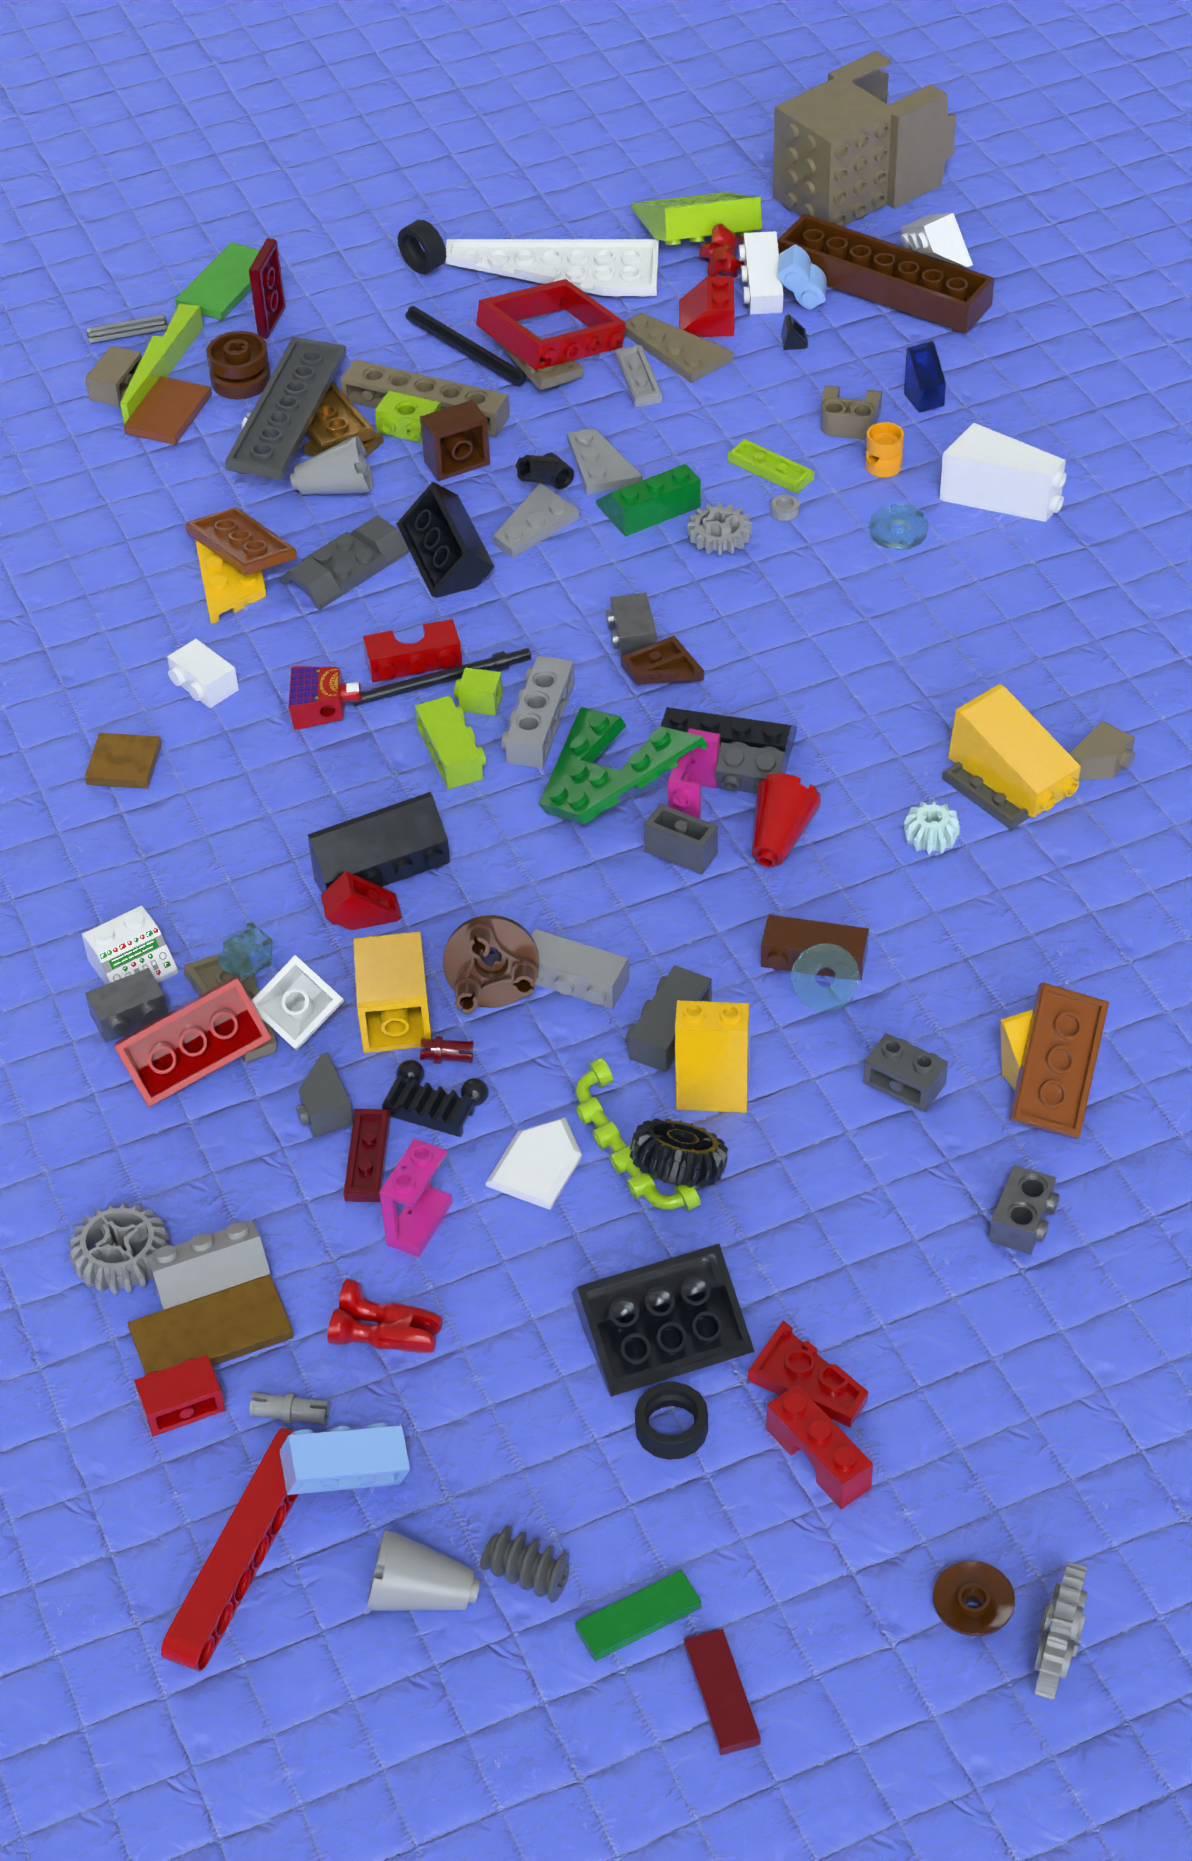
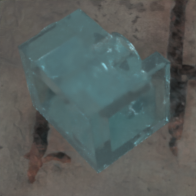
(246, 952)

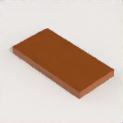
(241, 540)
(1059, 1061)

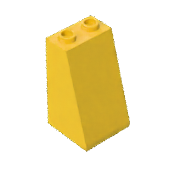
(1012, 752)
(391, 992)
(712, 1056)

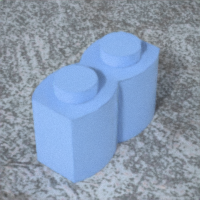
(802, 277)

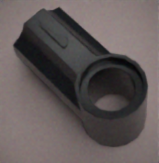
(545, 469)

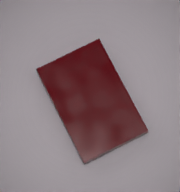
(267, 288)

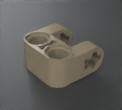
(847, 416)

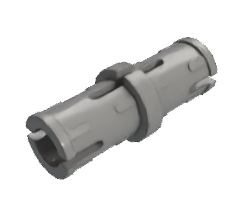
(289, 1408)

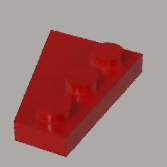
(792, 1362)

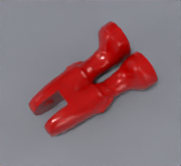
(397, 1328)

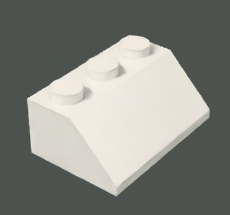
(937, 237)

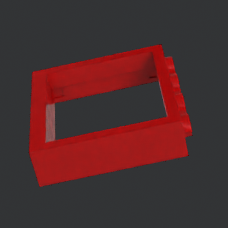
(499, 316)

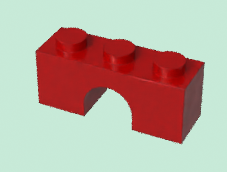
(392, 659)
(838, 1463)

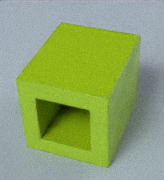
(479, 691)

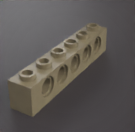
(369, 383)

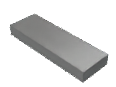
(638, 376)

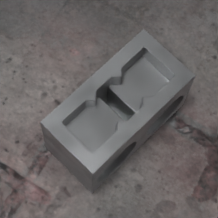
(1023, 1210)

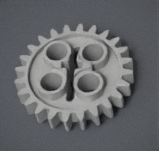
(1060, 1630)

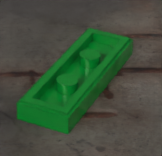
(638, 1615)

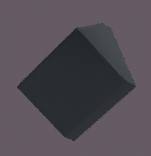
(793, 334)

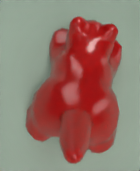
(722, 252)

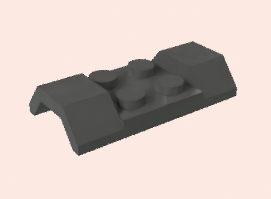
(348, 561)

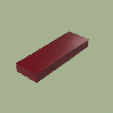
(367, 1155)
(722, 1692)

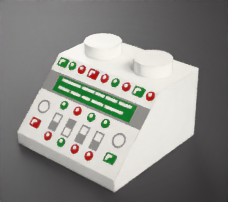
(128, 946)

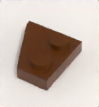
(662, 663)

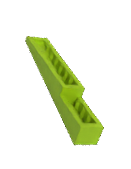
(162, 355)

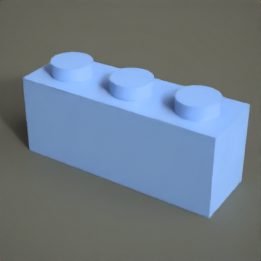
(344, 1458)

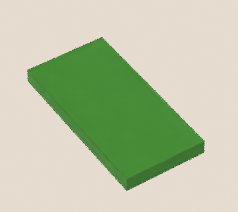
(221, 282)

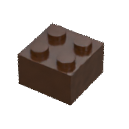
(455, 440)

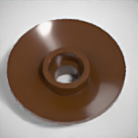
(973, 1583)

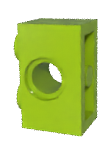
(400, 415)

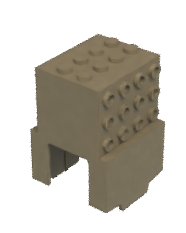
(853, 153)

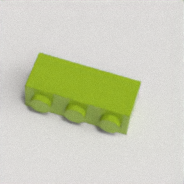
(450, 742)

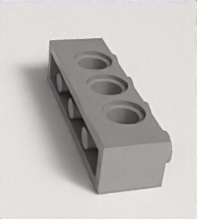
(538, 712)

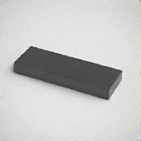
(985, 797)

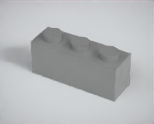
(580, 969)
(207, 1264)

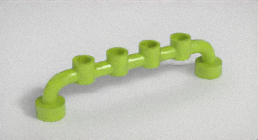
(607, 1135)

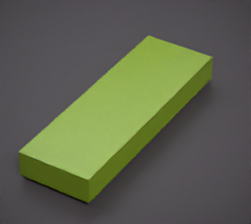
(771, 466)

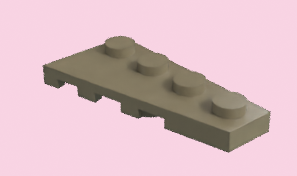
(676, 348)
(548, 376)
(208, 974)

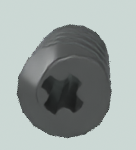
(526, 1564)

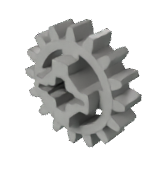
(719, 528)

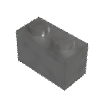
(631, 623)
(126, 1004)

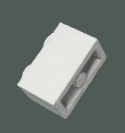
(202, 673)

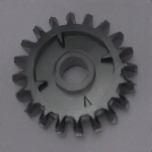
(678, 1153)

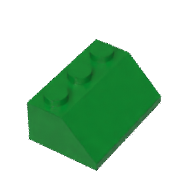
(652, 500)

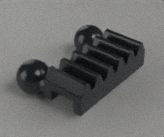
(432, 1107)

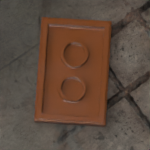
(167, 410)

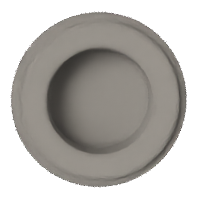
(785, 507)

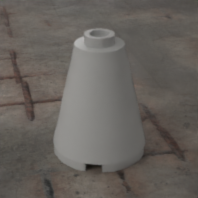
(335, 471)
(418, 1578)

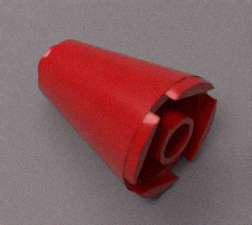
(781, 816)

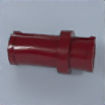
(446, 1050)

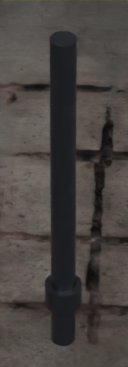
(498, 661)

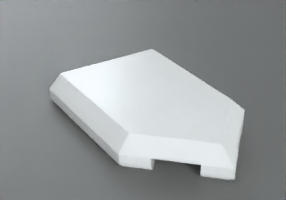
(537, 1163)

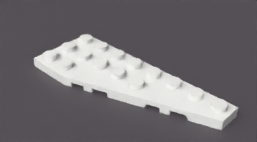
(592, 265)

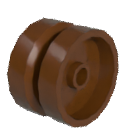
(238, 364)

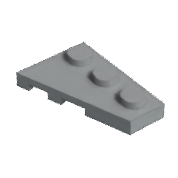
(600, 463)
(534, 521)

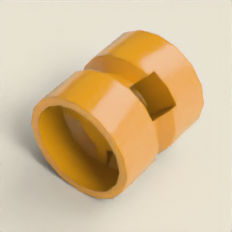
(884, 449)

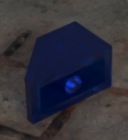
(924, 377)

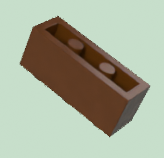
(788, 937)

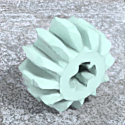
(931, 827)

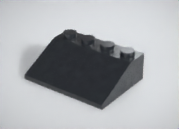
(663, 1320)

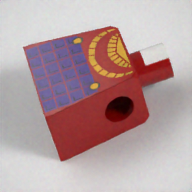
(319, 695)

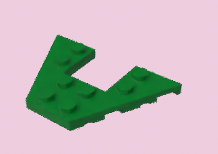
(585, 789)

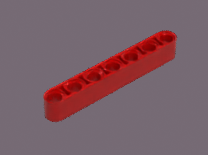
(231, 1564)

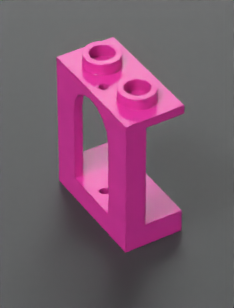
(700, 771)
(423, 1204)

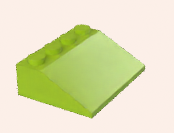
(698, 214)

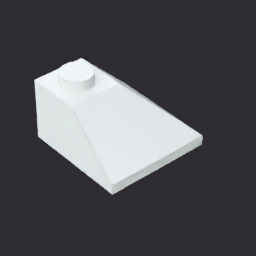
(296, 1002)

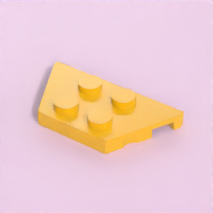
(226, 586)

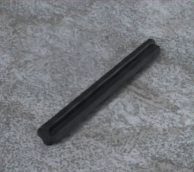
(466, 346)

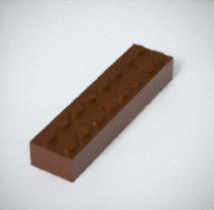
(893, 274)

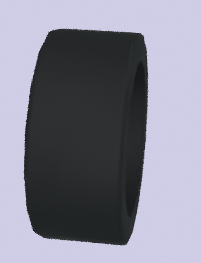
(431, 241)
(668, 1395)

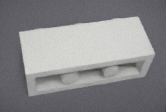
(760, 273)

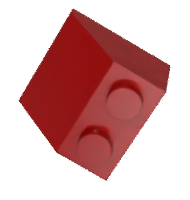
(709, 308)

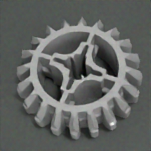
(114, 1247)

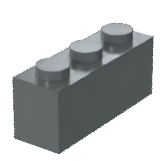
(653, 1036)

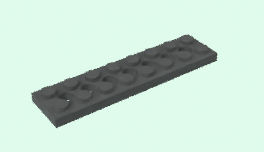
(286, 408)

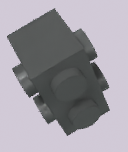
(743, 766)
(905, 1072)

